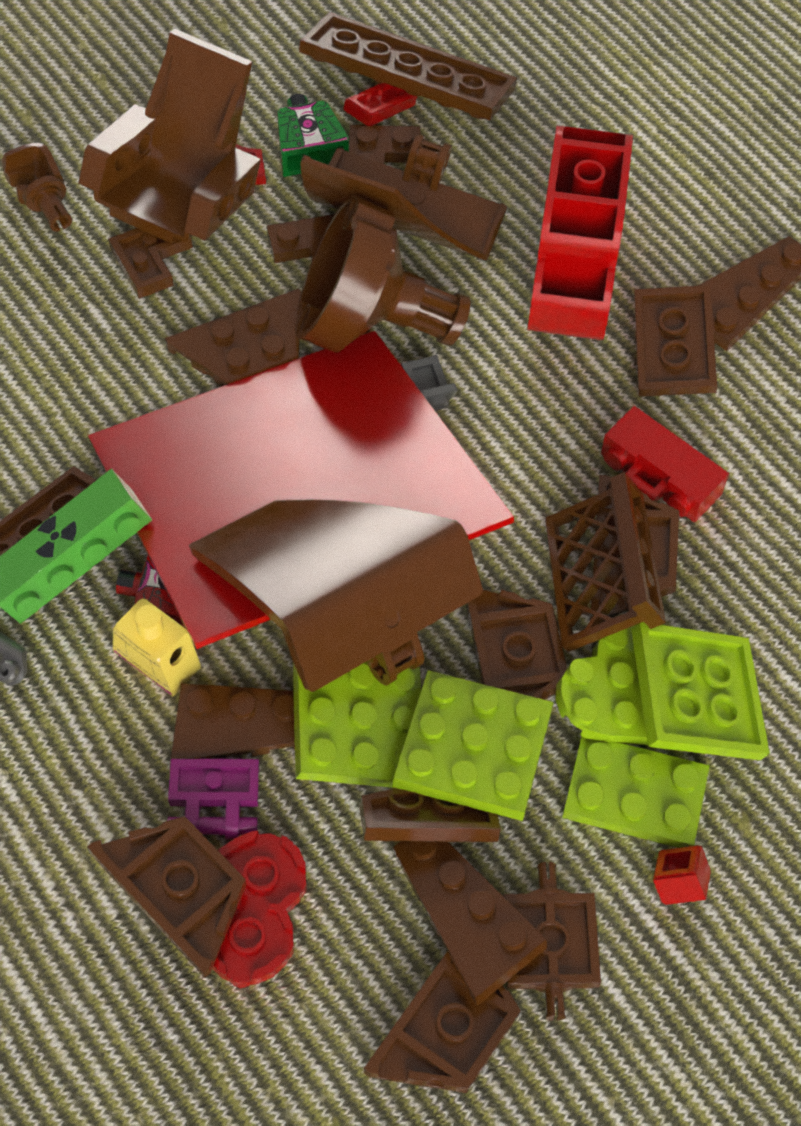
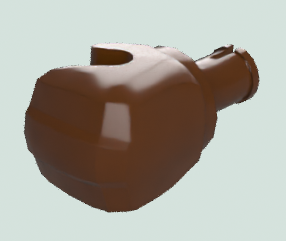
(37, 182)

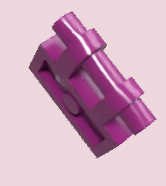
(216, 784)

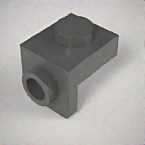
(431, 381)

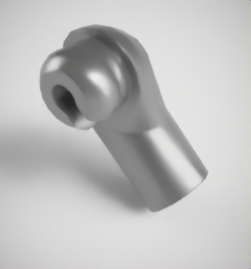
(12, 661)

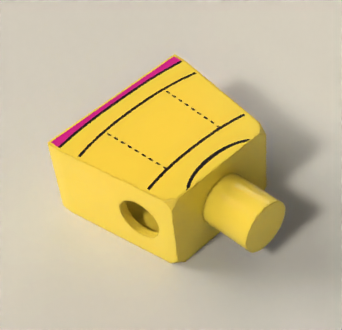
(149, 641)

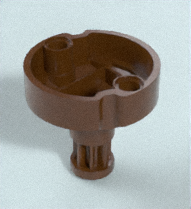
(361, 281)

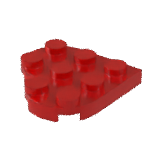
(261, 929)

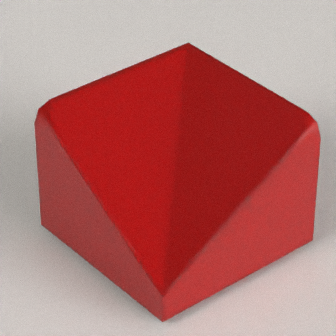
(682, 875)

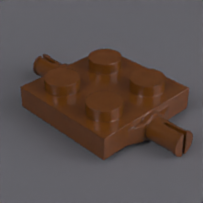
(571, 938)

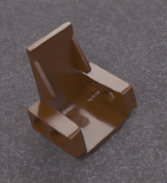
(177, 159)

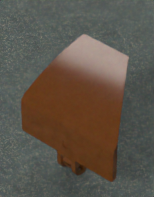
(414, 196)
(346, 580)

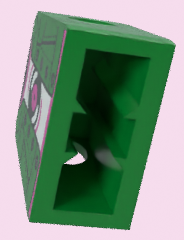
(308, 131)

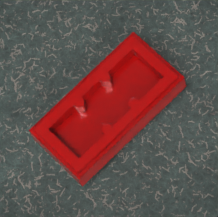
(378, 103)

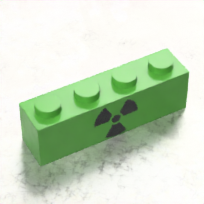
(68, 545)

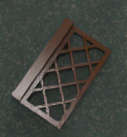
(636, 561)

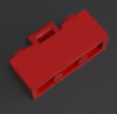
(663, 464)

